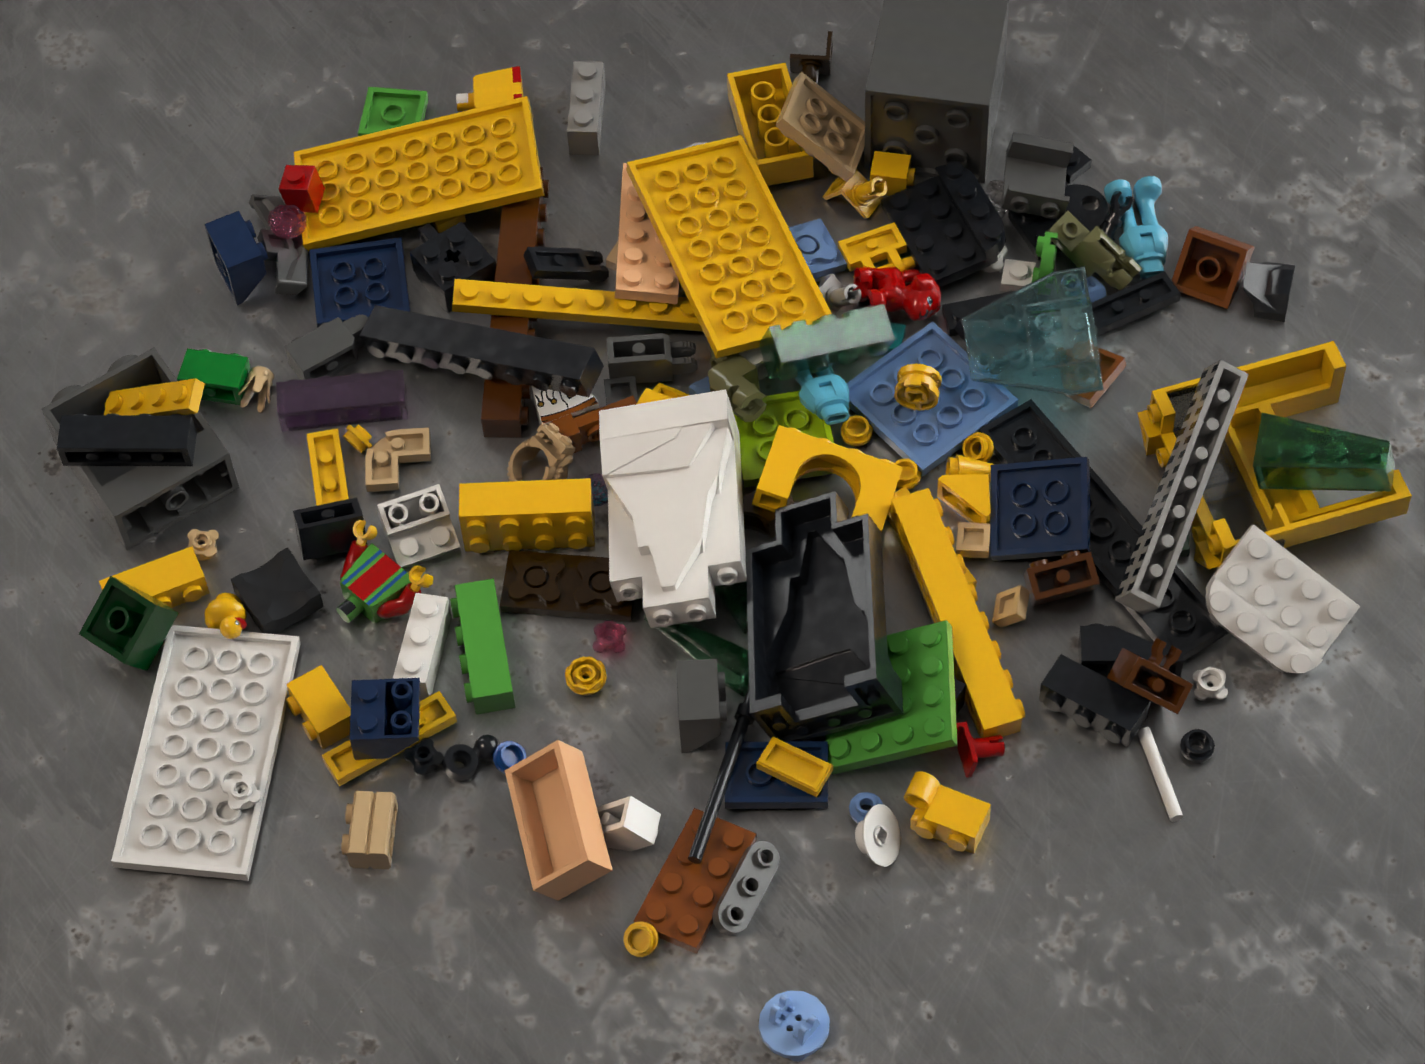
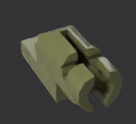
(1094, 251)
(741, 382)

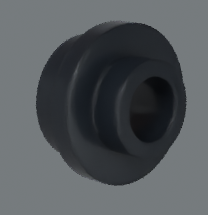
(1200, 738)

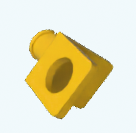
(859, 192)

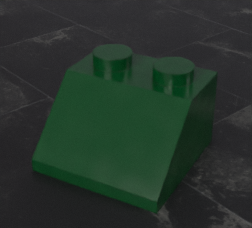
(128, 624)

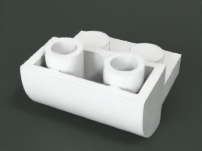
(418, 526)

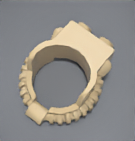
(556, 448)

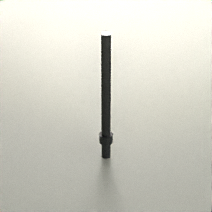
(743, 720)

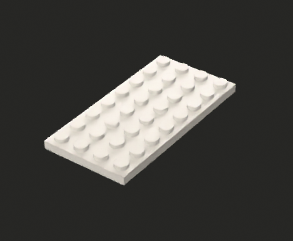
(207, 722)

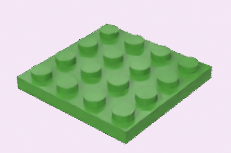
(929, 724)

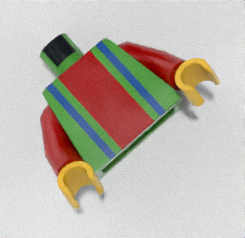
(375, 582)

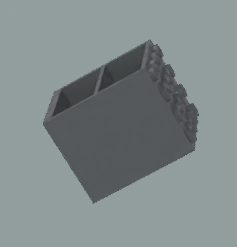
(936, 82)

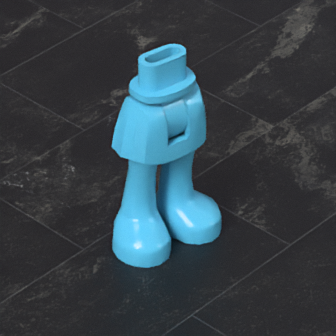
(1146, 242)
(825, 395)

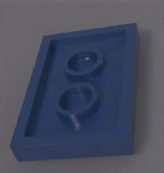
(758, 790)

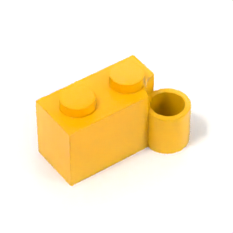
(946, 813)

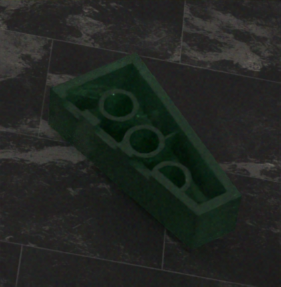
(826, 342)
(1319, 458)

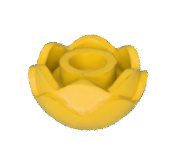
(585, 667)

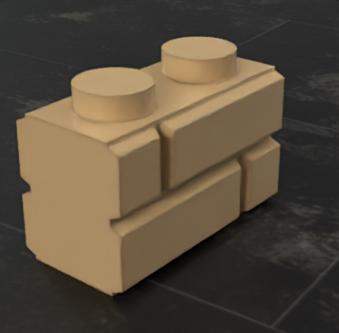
(371, 830)

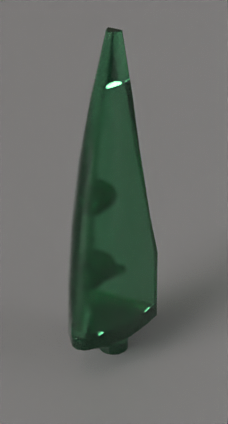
(705, 645)

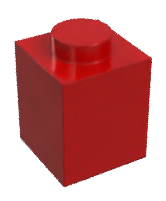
(302, 187)

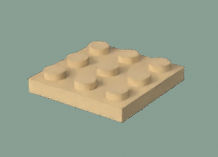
(823, 127)

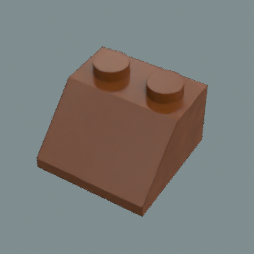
(1211, 266)

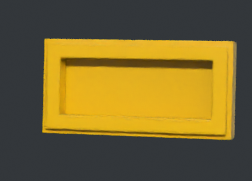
(794, 766)

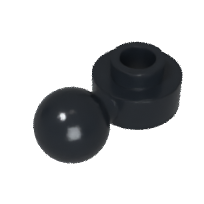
(482, 750)

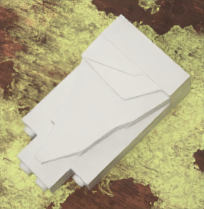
(674, 504)

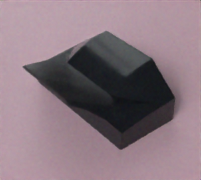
(1269, 288)

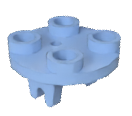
(806, 1035)

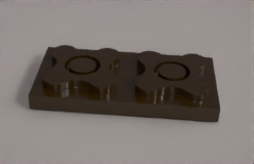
(561, 587)

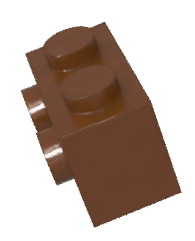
(1061, 578)

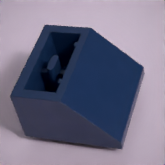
(384, 716)

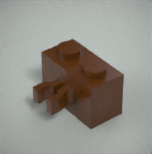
(1152, 676)

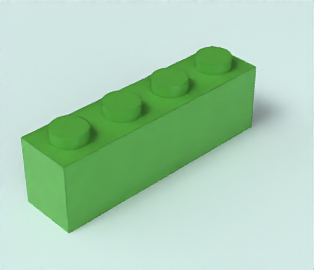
(484, 647)

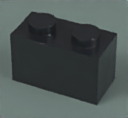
(327, 528)

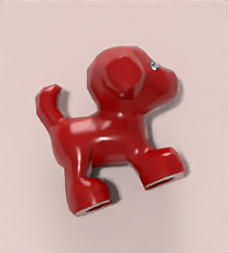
(889, 287)

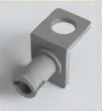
(838, 297)

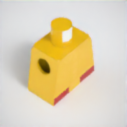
(492, 89)

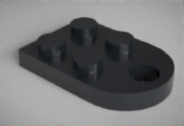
(1032, 226)

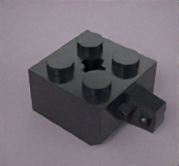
(450, 257)

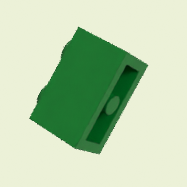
(221, 373)

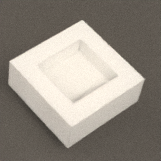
(1016, 274)

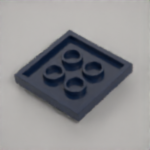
(358, 277)
(1040, 508)

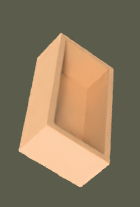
(558, 820)

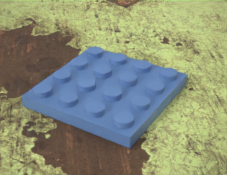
(935, 433)

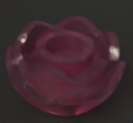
(287, 221)

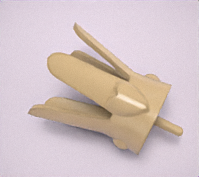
(258, 381)

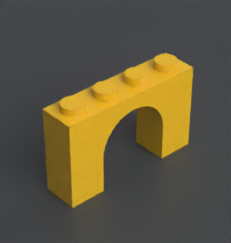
(798, 453)

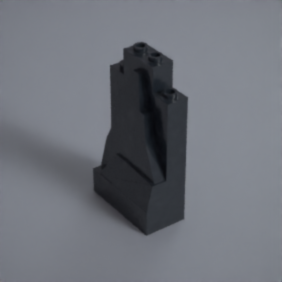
(819, 624)

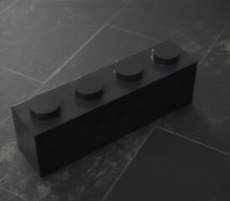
(126, 440)

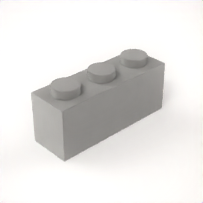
(586, 108)

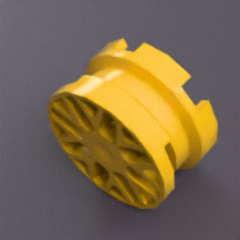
(917, 387)

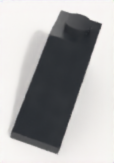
(1102, 644)

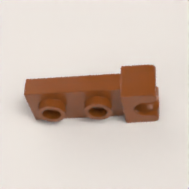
(586, 426)

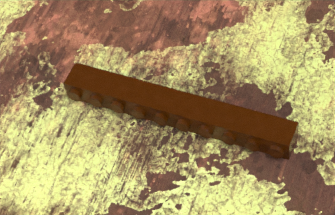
(520, 228)

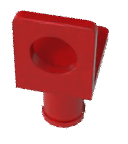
(973, 748)

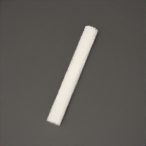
(1160, 774)

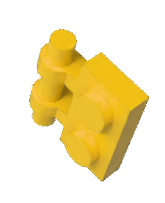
(874, 247)

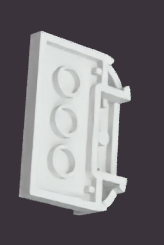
(1277, 604)

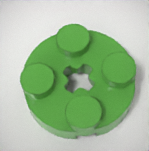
(1047, 253)

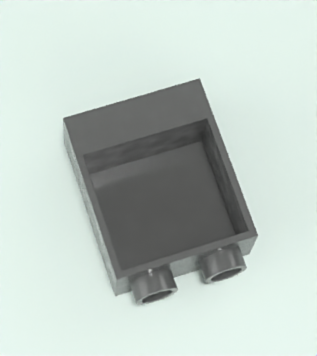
(144, 498)

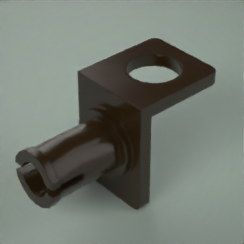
(813, 64)

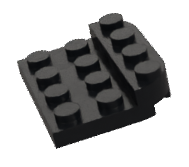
(948, 224)

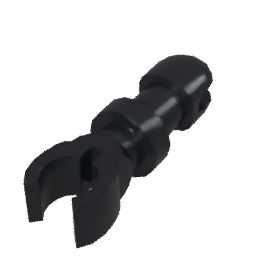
(1113, 220)

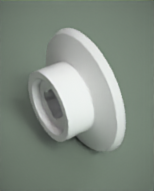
(879, 835)

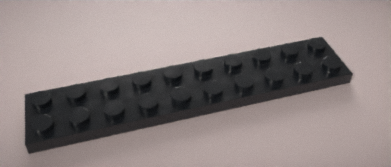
(1183, 615)

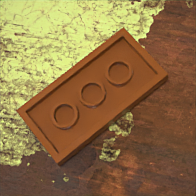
(687, 892)

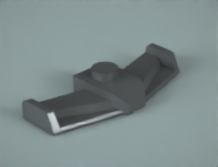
(288, 253)

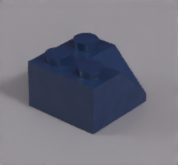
(237, 254)

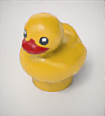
(227, 615)

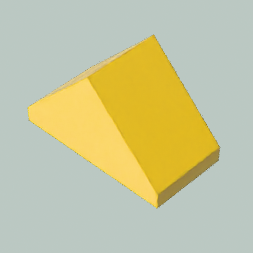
(966, 495)

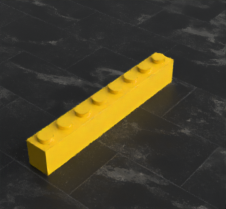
(953, 599)

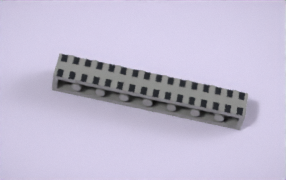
(1181, 487)

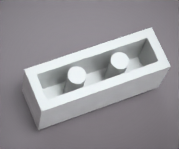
(424, 641)

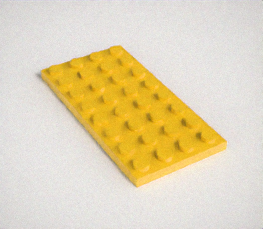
(423, 173)
(727, 242)

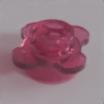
(609, 629)

